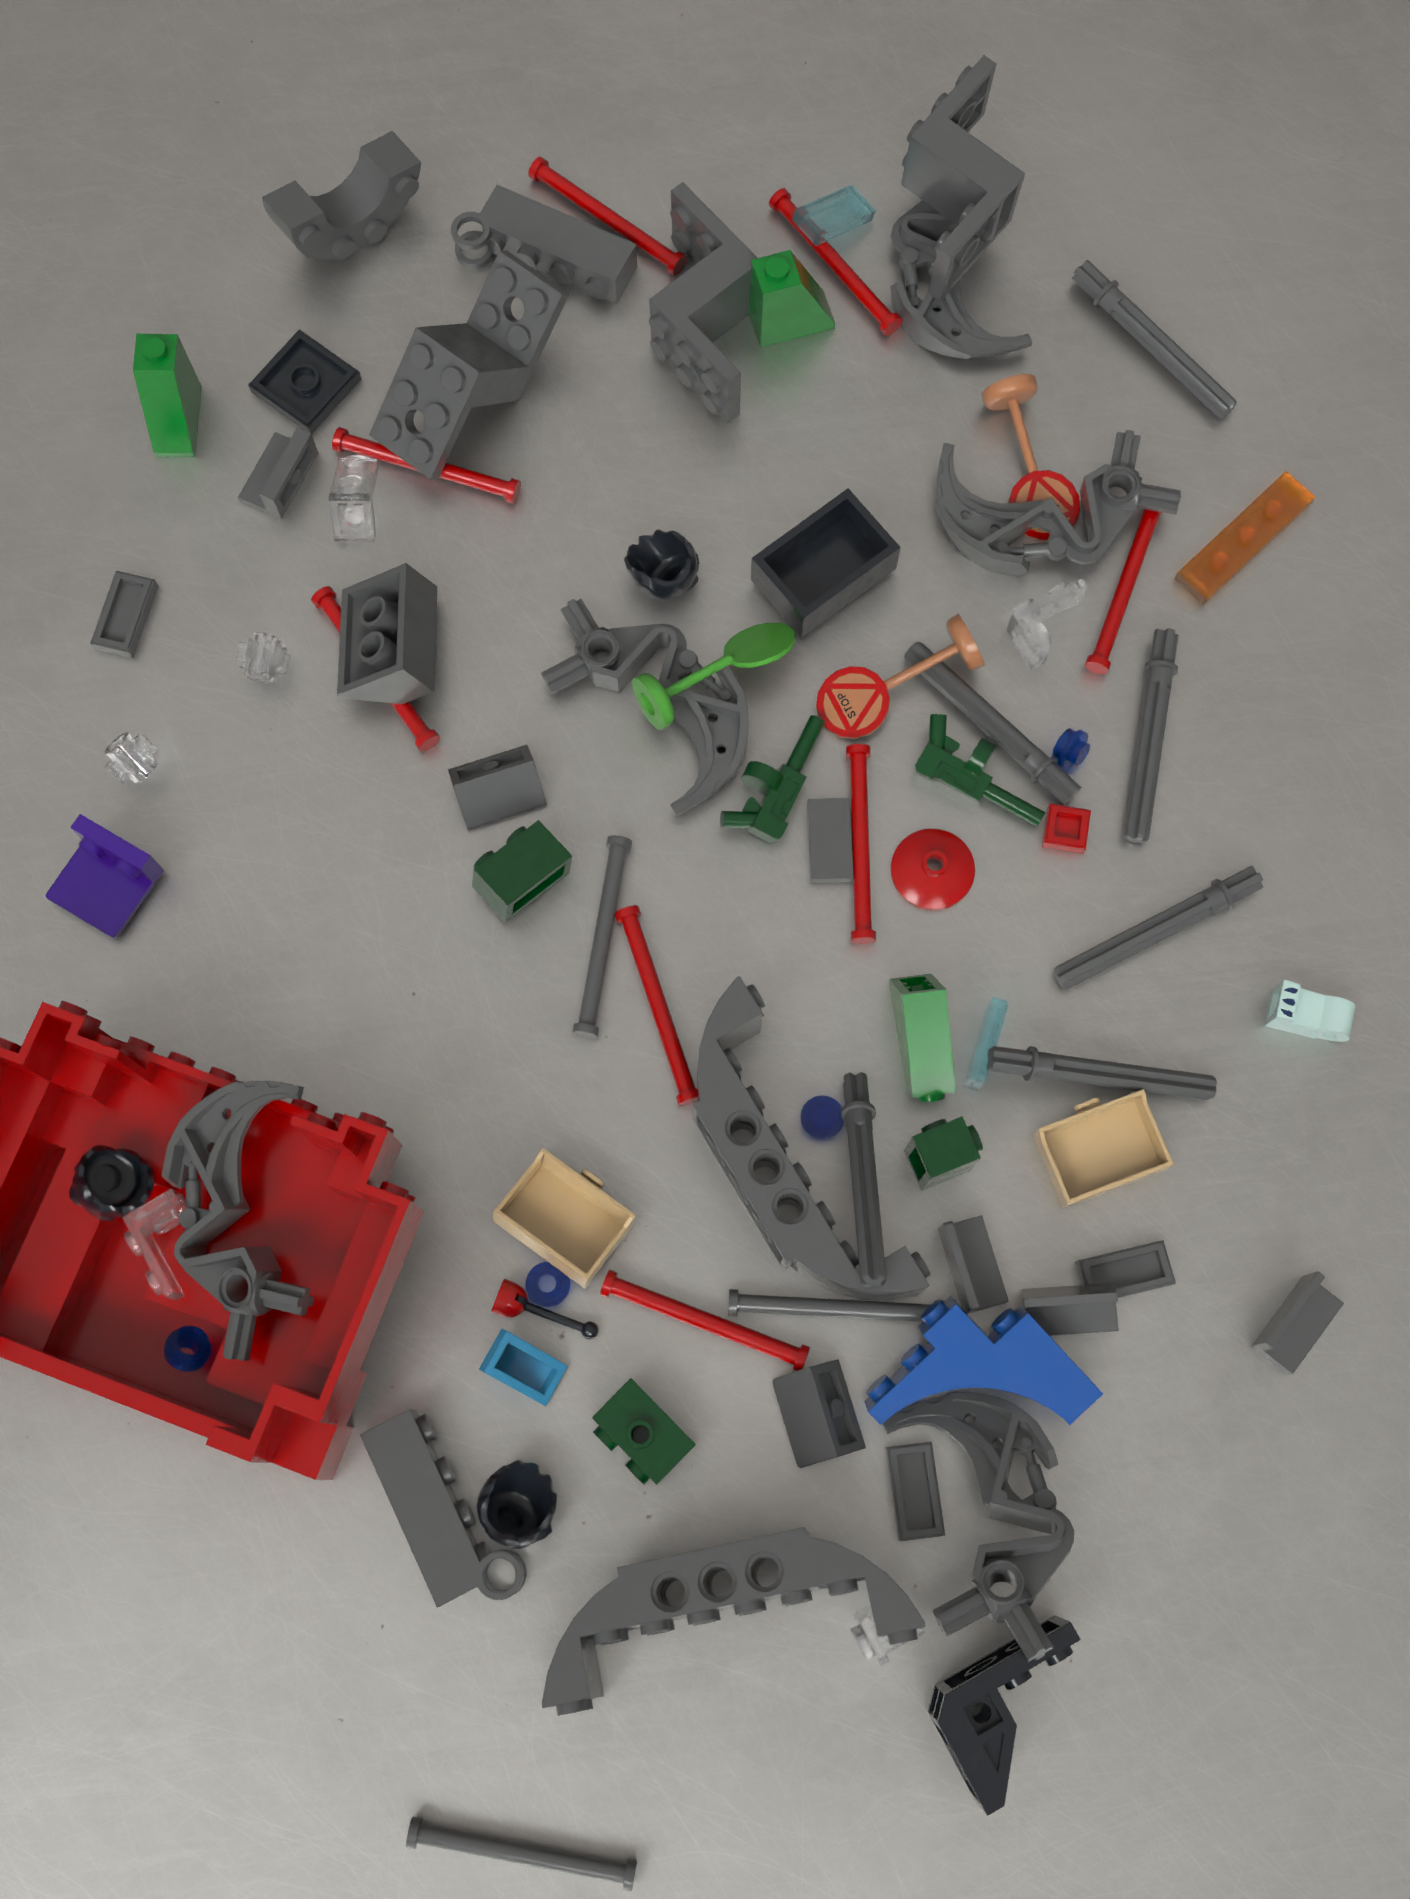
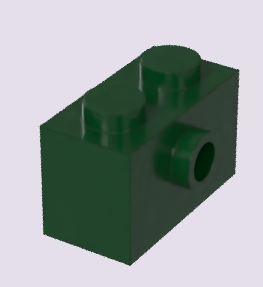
(520, 870)
(943, 1151)
(642, 1432)

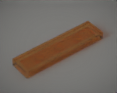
(1244, 538)

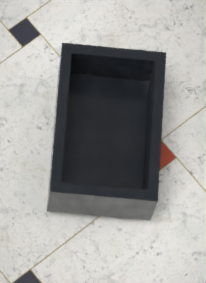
(824, 563)

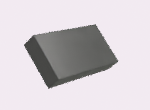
(124, 614)
(830, 840)
(1130, 1269)
(915, 1491)

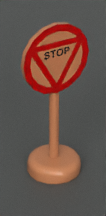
(1037, 484)
(858, 700)

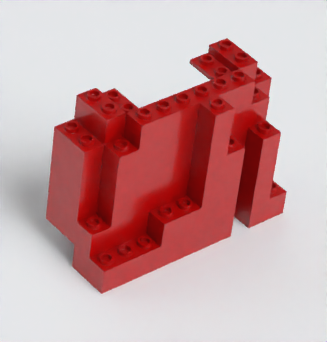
(81, 1297)

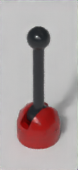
(513, 1301)

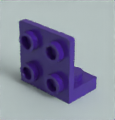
(104, 879)

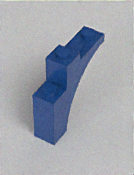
(961, 1355)

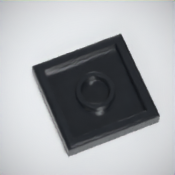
(305, 381)

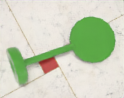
(746, 649)

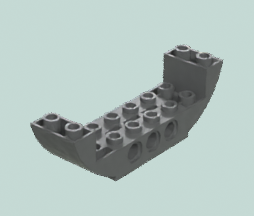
(727, 1106)
(640, 1601)

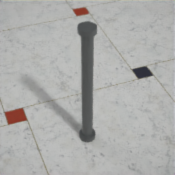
(592, 992)
(824, 1307)
(521, 1853)

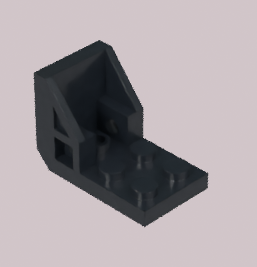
(985, 1741)

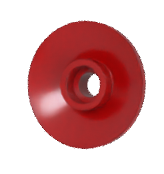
(927, 887)

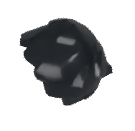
(663, 565)
(111, 1182)
(517, 1505)

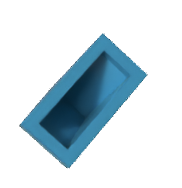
(523, 1367)

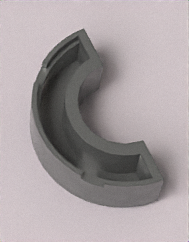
(354, 211)

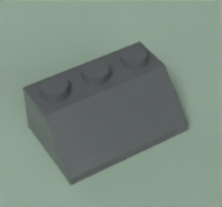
(388, 637)

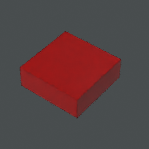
(1066, 828)

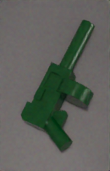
(968, 777)
(778, 787)

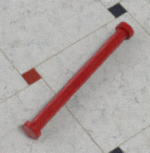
(541, 171)
(888, 321)
(509, 489)
(1099, 662)
(425, 737)
(860, 844)
(629, 918)
(704, 1320)

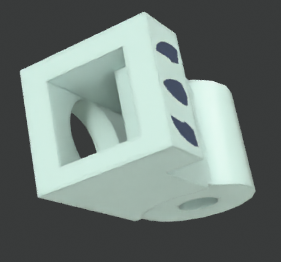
(1309, 1013)

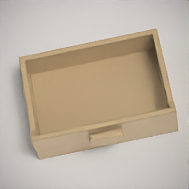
(1102, 1148)
(564, 1217)

